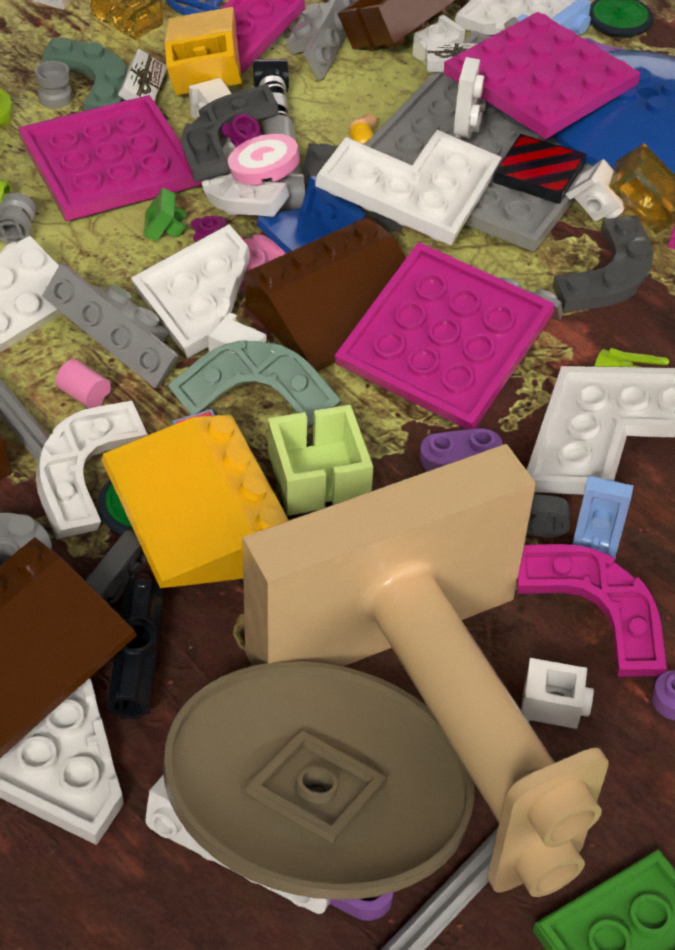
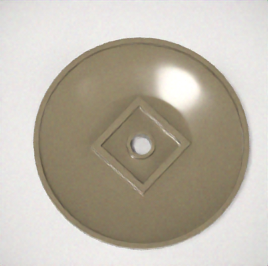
(272, 730)

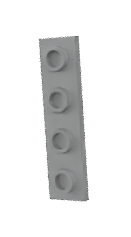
(319, 35)
(114, 322)

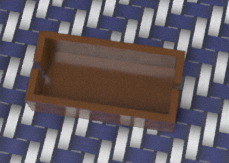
(387, 21)

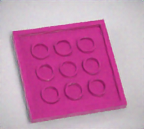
(545, 74)
(107, 157)
(445, 335)

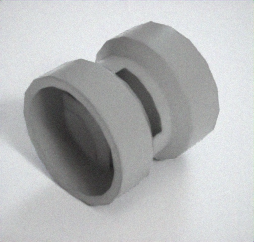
(53, 86)
(16, 217)

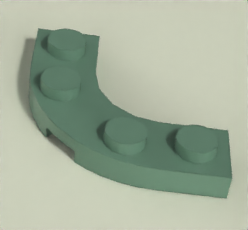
(93, 61)
(253, 363)

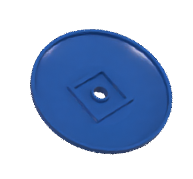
(632, 118)

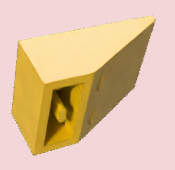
(202, 49)

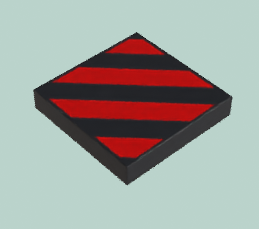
(539, 168)

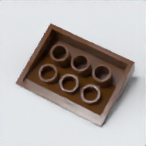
(323, 288)
(50, 637)

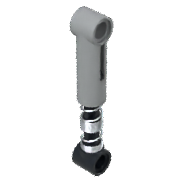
(276, 75)

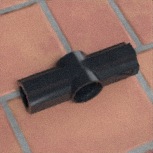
(135, 668)

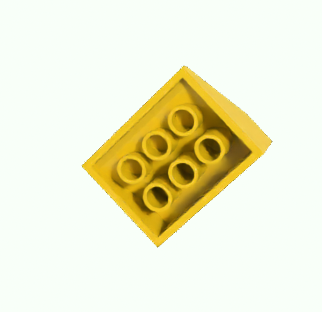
(193, 498)

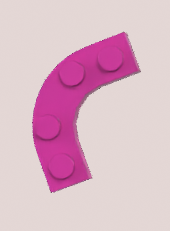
(616, 592)

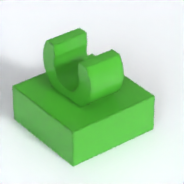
(163, 216)

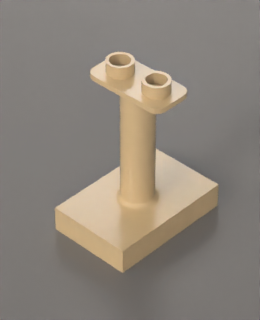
(402, 577)

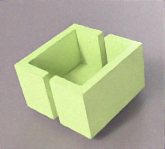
(329, 470)

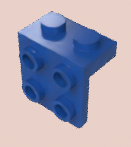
(316, 218)

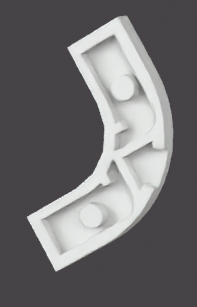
(469, 100)
(243, 199)
(63, 457)

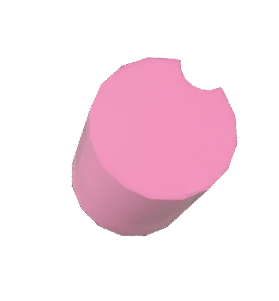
(82, 383)

